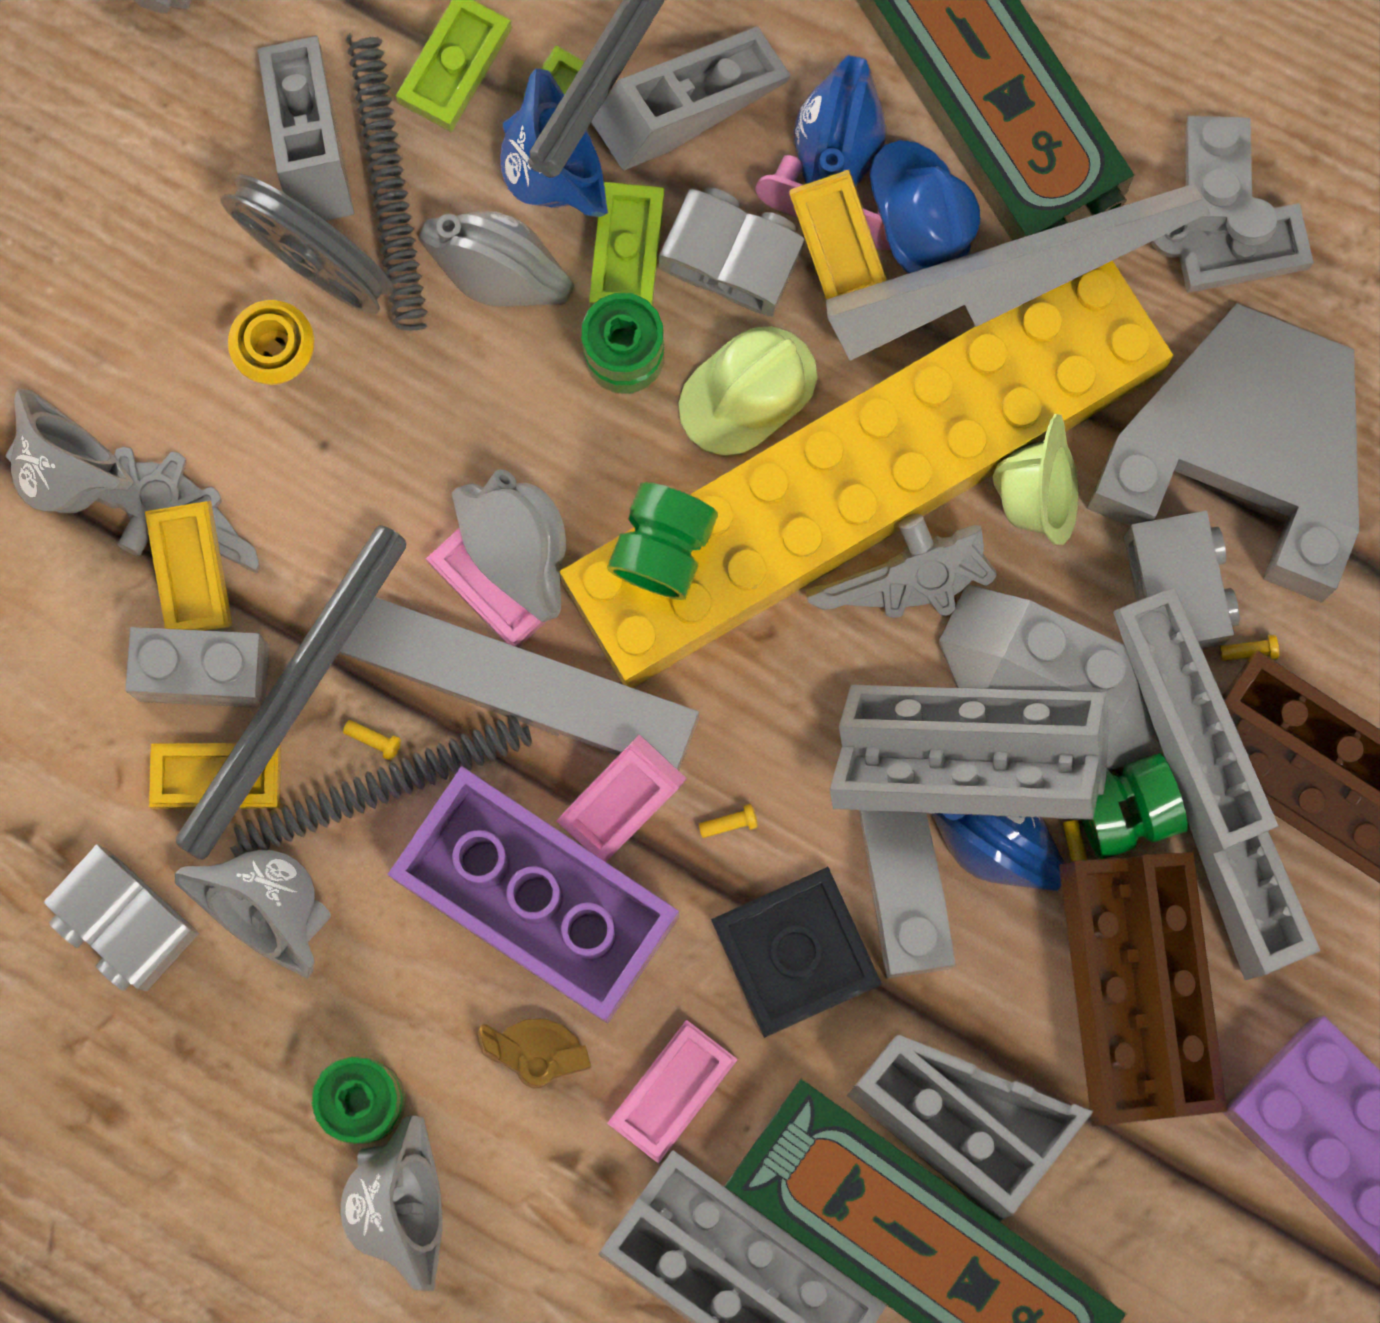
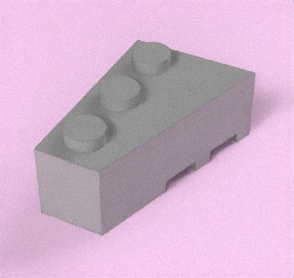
(966, 1123)

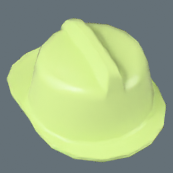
(747, 390)
(1041, 485)

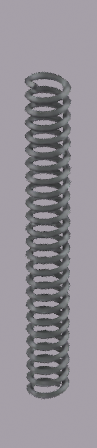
(391, 159)
(386, 785)

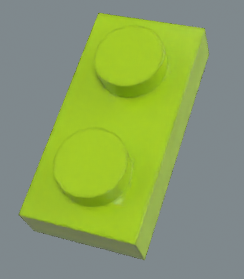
(454, 62)
(627, 242)

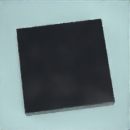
(796, 952)

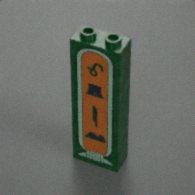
(1005, 109)
(900, 1224)

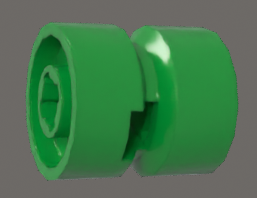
(623, 343)
(665, 534)
(1151, 800)
(358, 1100)

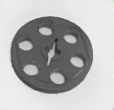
(307, 244)

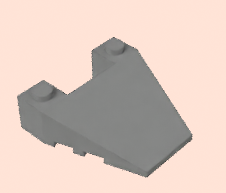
(1260, 418)

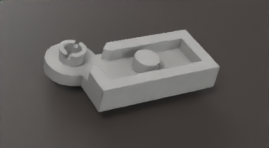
(1221, 169)
(1218, 260)

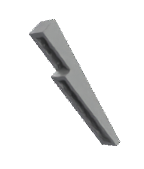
(1005, 274)
(518, 682)
(1217, 787)

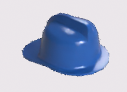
(922, 206)

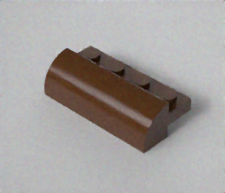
(1311, 759)
(1142, 988)

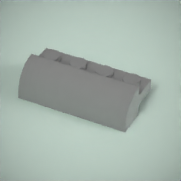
(972, 751)
(725, 1260)

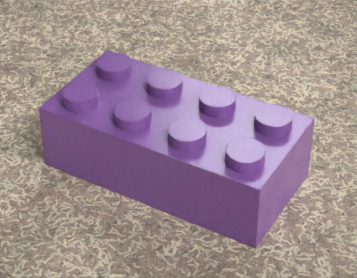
(534, 895)
(1320, 1126)

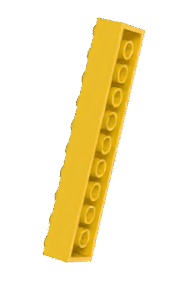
(876, 462)

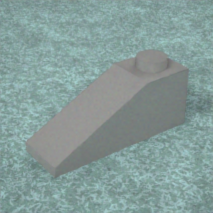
(686, 96)
(305, 128)
(907, 893)

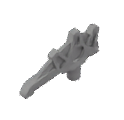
(164, 487)
(922, 574)

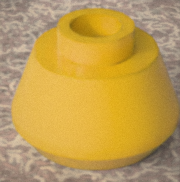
(258, 333)

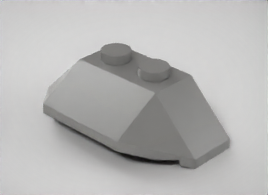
(1024, 646)

